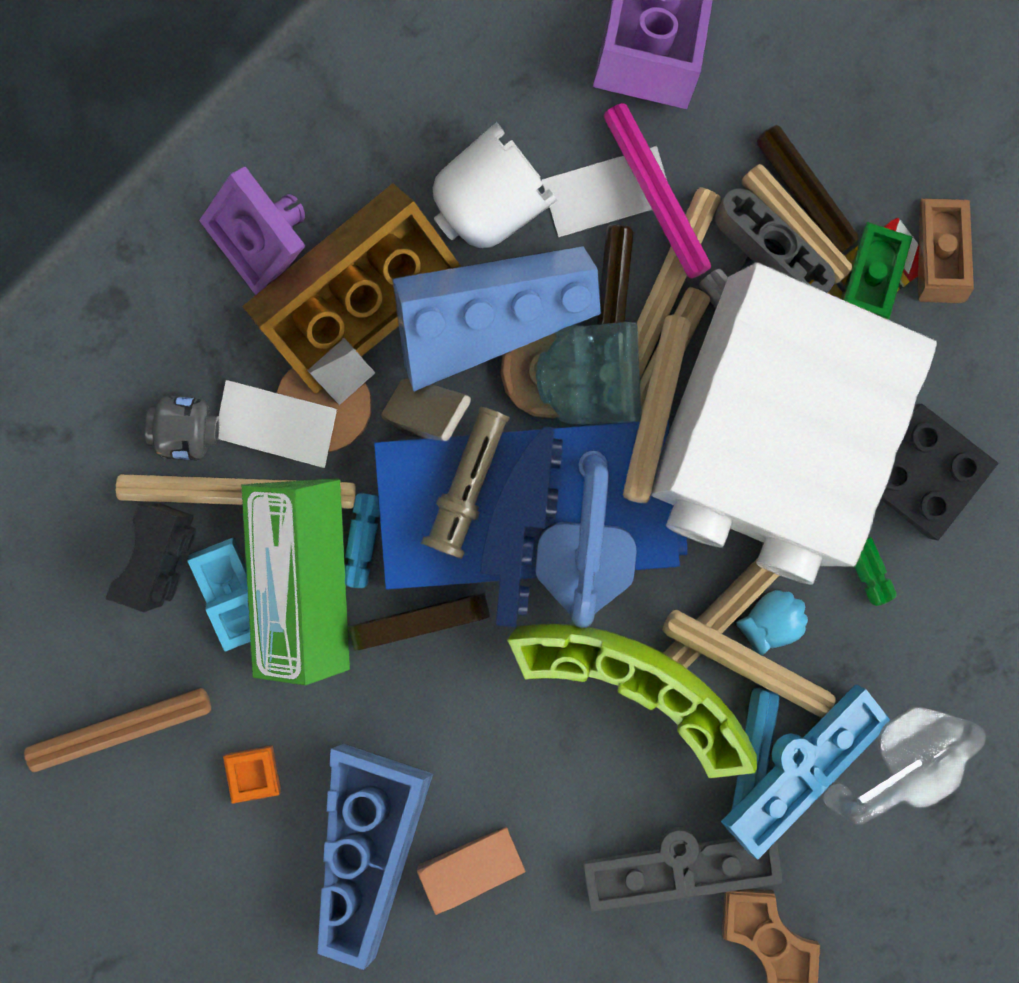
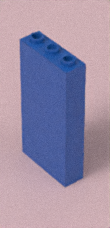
(421, 470)

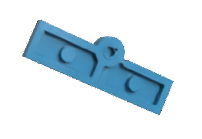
(805, 770)

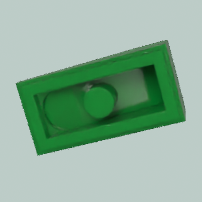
(877, 269)

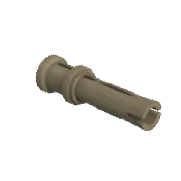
(458, 506)

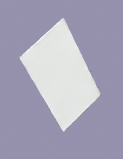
(596, 195)
(276, 423)

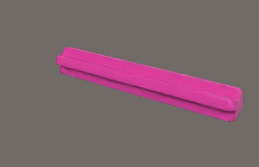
(657, 190)

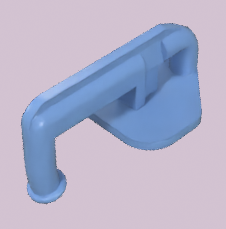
(586, 560)

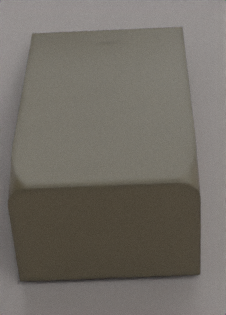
(426, 412)

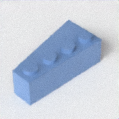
(490, 308)

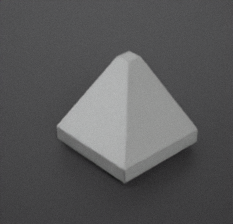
(341, 371)

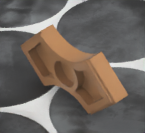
(753, 921)

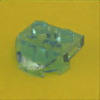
(592, 374)

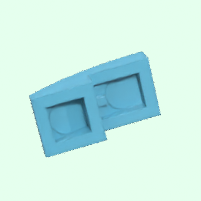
(224, 587)

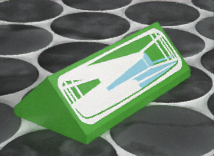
(296, 580)

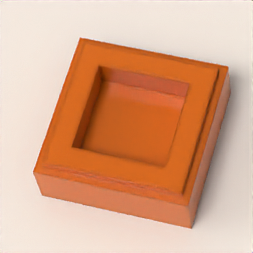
(252, 774)

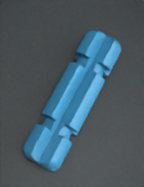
(361, 540)

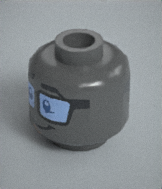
(181, 428)

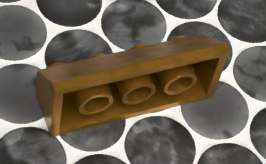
(348, 283)

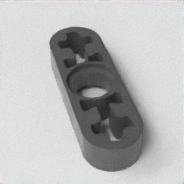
(772, 226)

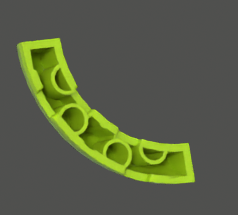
(645, 677)

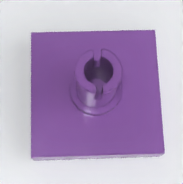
(254, 229)

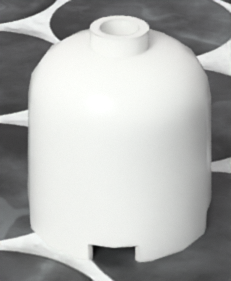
(488, 192)

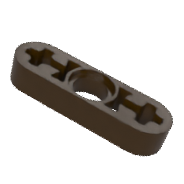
(419, 621)

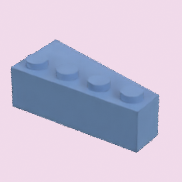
(369, 836)

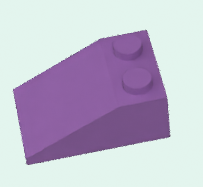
(653, 49)

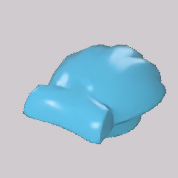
(774, 621)

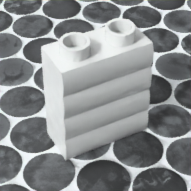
(790, 423)

